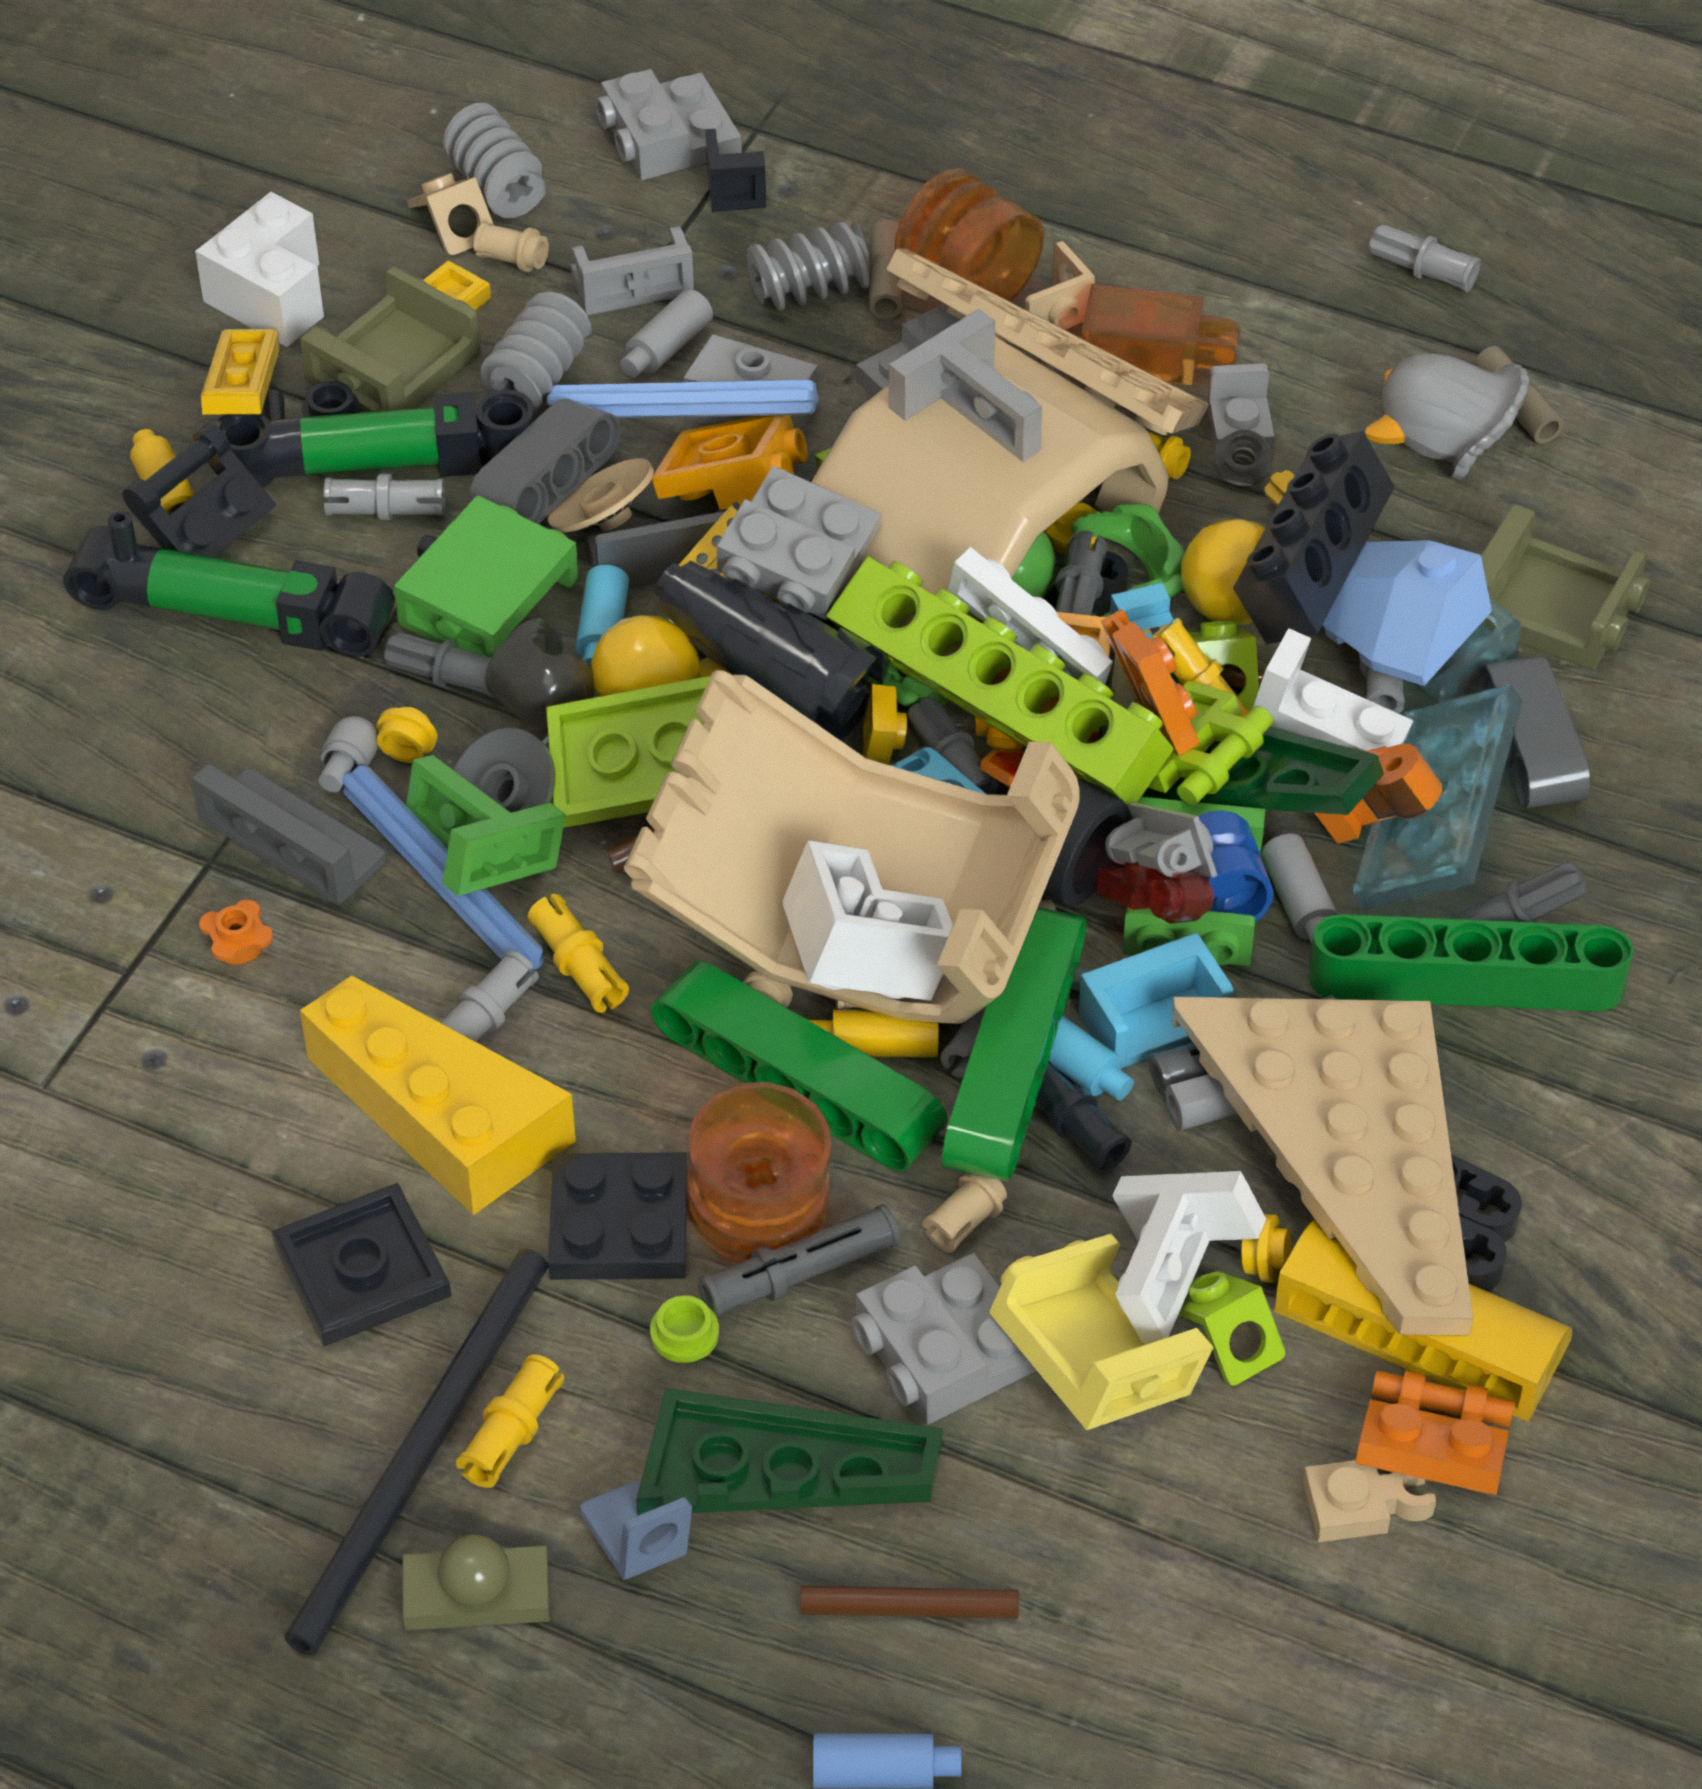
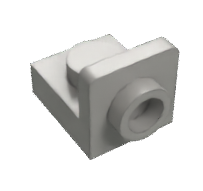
(1239, 401)

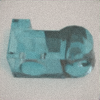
(1480, 647)

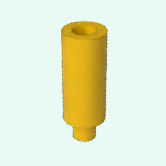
(151, 454)
(883, 1035)

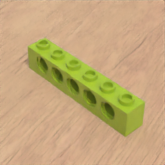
(1119, 762)

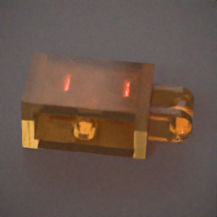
(1159, 331)

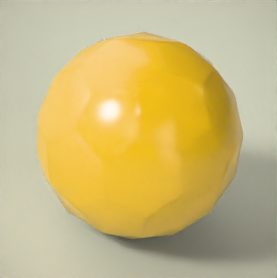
(1215, 564)
(641, 655)

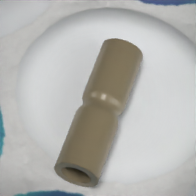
(884, 295)
(1536, 413)

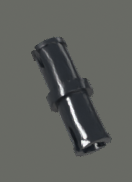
(1076, 1116)

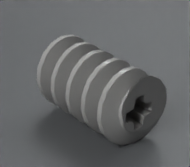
(504, 167)
(809, 264)
(537, 347)

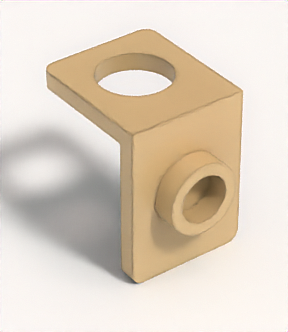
(441, 197)
(1067, 299)

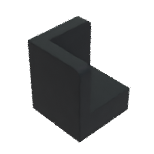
(734, 179)

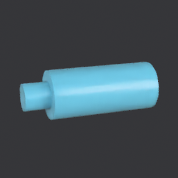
(601, 606)
(1089, 1062)

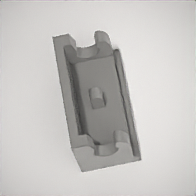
(634, 276)

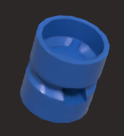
(1241, 876)

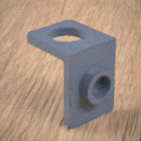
(636, 1541)

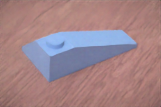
(1409, 606)

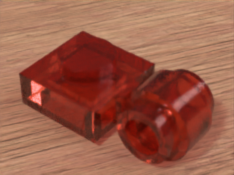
(1172, 898)

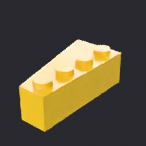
(437, 1094)

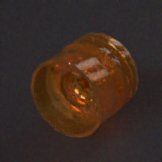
(973, 232)
(757, 1169)

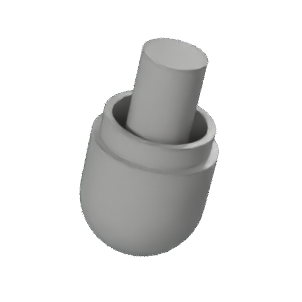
(347, 746)

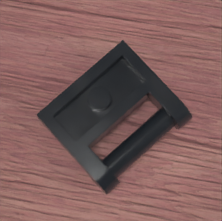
(214, 513)

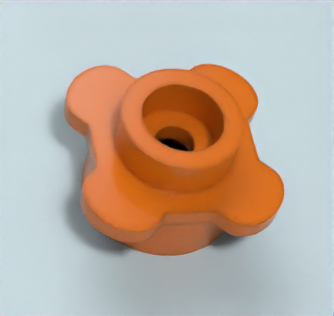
(236, 932)

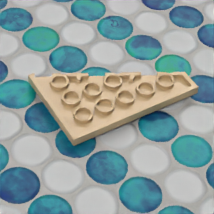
(1106, 376)
(1360, 1130)

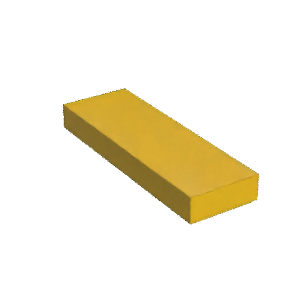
(240, 372)

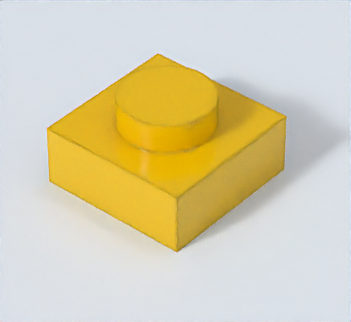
(882, 725)

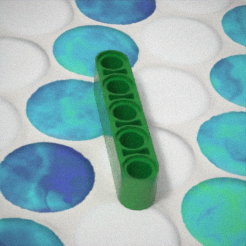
(1470, 962)
(766, 1042)
(1014, 1050)

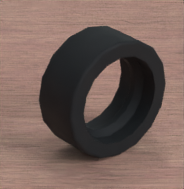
(1084, 848)

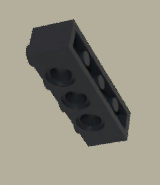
(1314, 536)

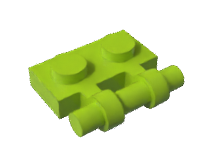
(1216, 721)

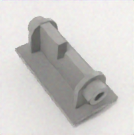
(1162, 841)

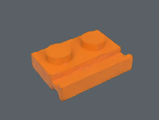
(1148, 671)

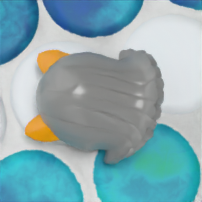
(1448, 407)

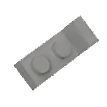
(961, 372)

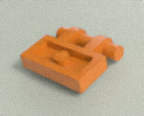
(1435, 1445)

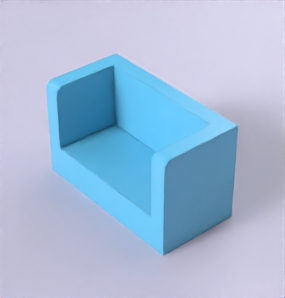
(1132, 999)

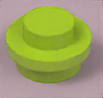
(684, 1329)

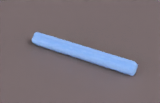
(694, 398)

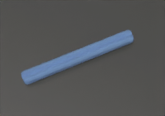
(429, 856)

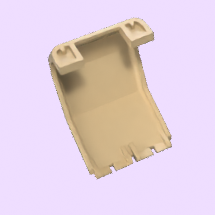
(957, 488)
(771, 779)

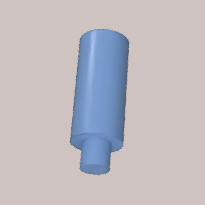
(881, 1761)

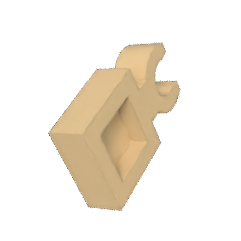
(1357, 1501)

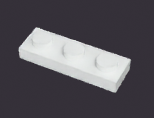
(991, 592)

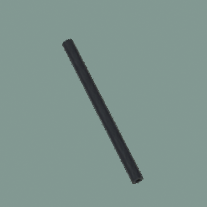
(415, 1454)

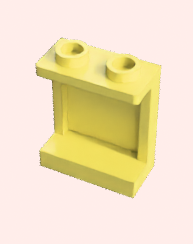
(1082, 1343)

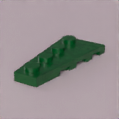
(1294, 776)
(779, 1456)

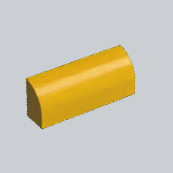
(1506, 1349)

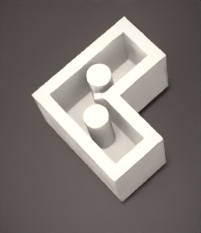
(265, 269)
(859, 933)

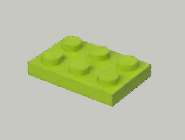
(618, 748)

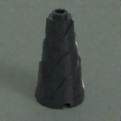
(775, 645)

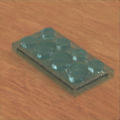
(1441, 849)

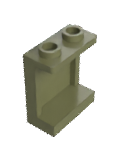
(398, 347)
(1560, 597)

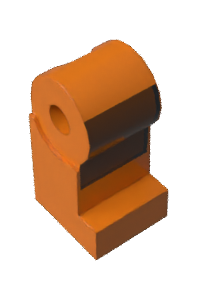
(1403, 791)

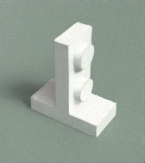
(1322, 709)
(1173, 1226)

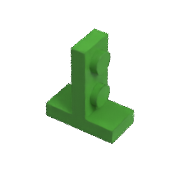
(481, 836)

